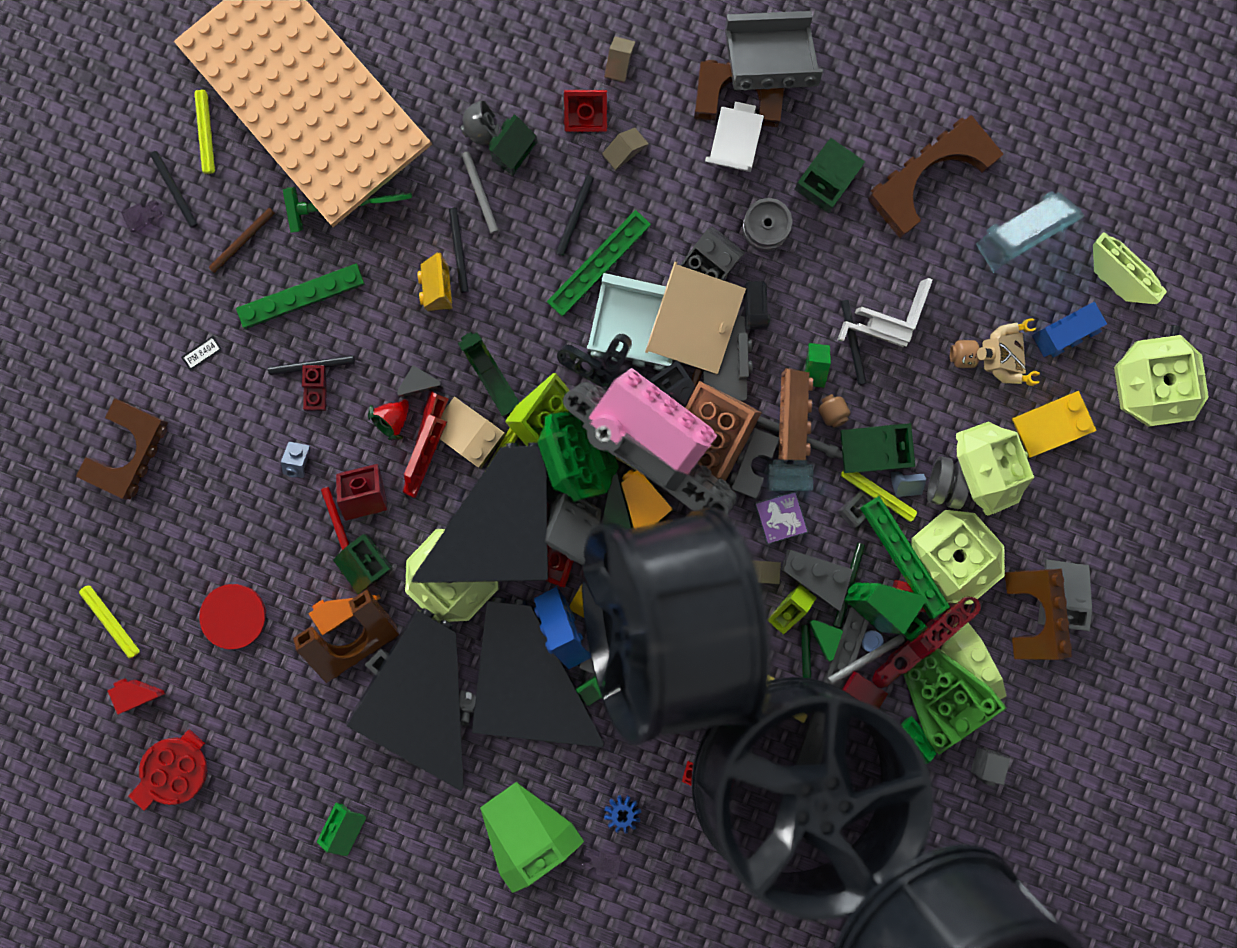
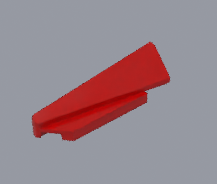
(426, 443)

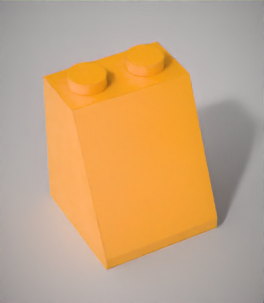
(643, 500)

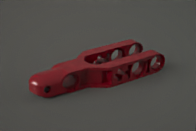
(926, 642)

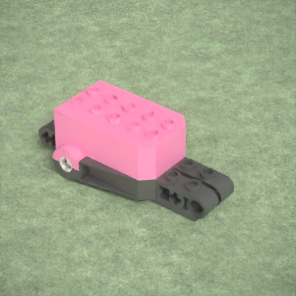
(652, 436)

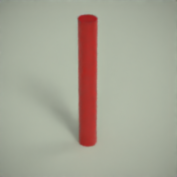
(335, 517)

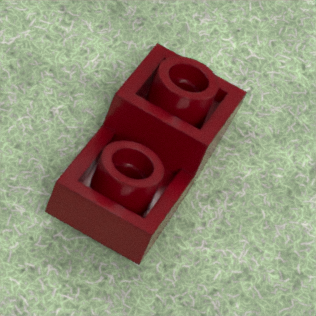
(314, 387)
(864, 690)

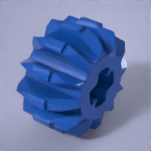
(613, 813)

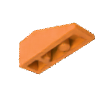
(332, 613)

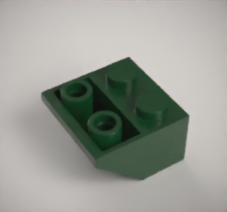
(512, 144)
(362, 563)

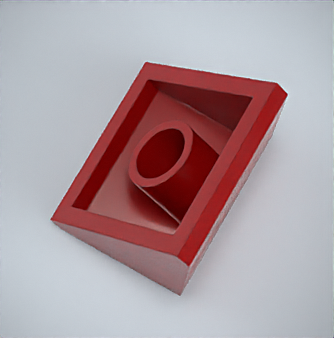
(585, 110)
(558, 567)

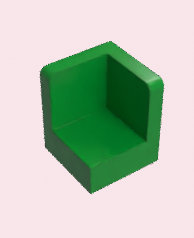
(589, 691)

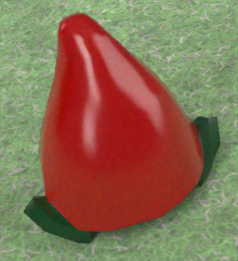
(390, 418)

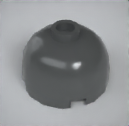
(479, 123)

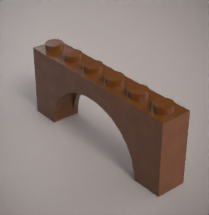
(964, 143)

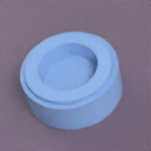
(872, 640)

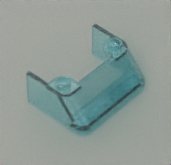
(1028, 229)

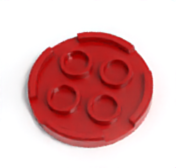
(232, 616)
(173, 771)

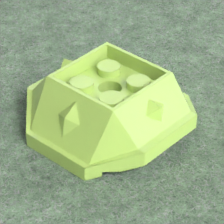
(1142, 384)
(993, 466)
(981, 550)
(446, 600)

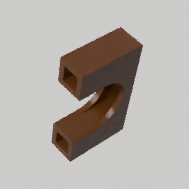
(714, 77)
(147, 432)
(1048, 588)
(333, 660)

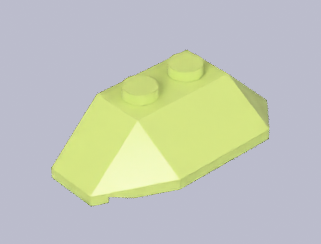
(1125, 272)
(970, 652)

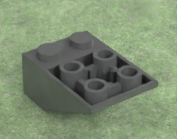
(713, 255)
(570, 525)
(1077, 594)

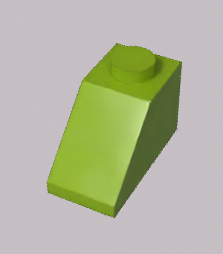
(792, 609)

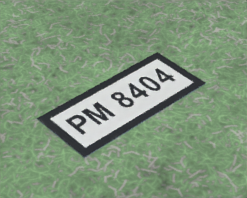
(201, 353)

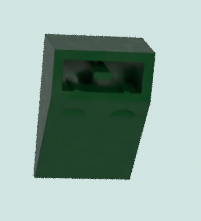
(829, 175)
(877, 448)

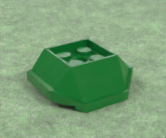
(572, 460)

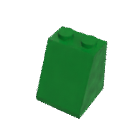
(885, 606)

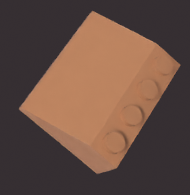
(794, 415)
(731, 423)

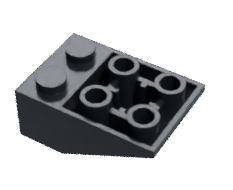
(675, 383)

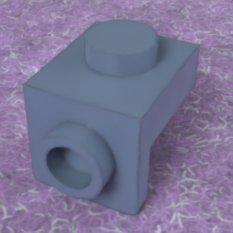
(295, 459)

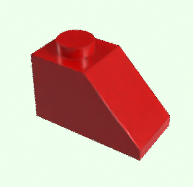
(132, 694)

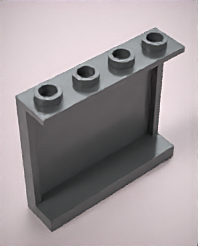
(771, 50)

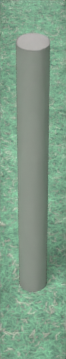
(480, 192)
(866, 659)

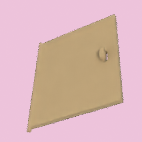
(695, 319)

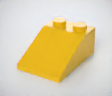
(435, 284)
(1054, 424)

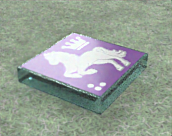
(781, 517)

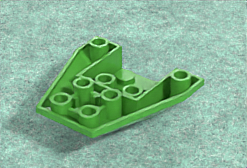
(949, 700)
(527, 836)

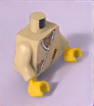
(1005, 354)

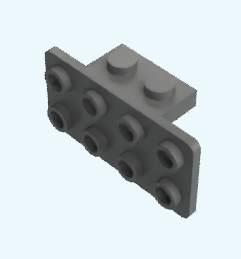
(735, 364)

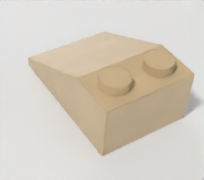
(470, 433)

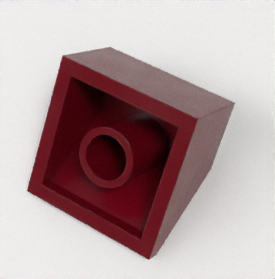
(360, 492)

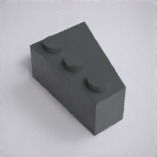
(820, 577)

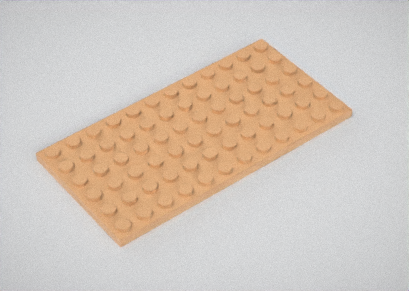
(304, 99)

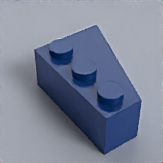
(1069, 330)
(560, 628)

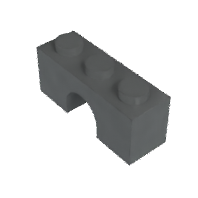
(745, 481)

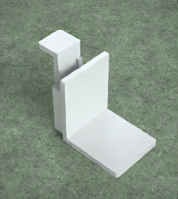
(736, 137)
(887, 327)

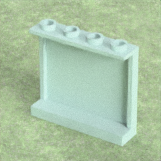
(627, 309)

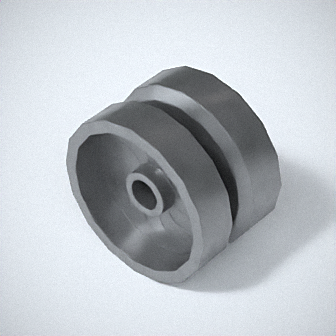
(772, 213)
(947, 484)

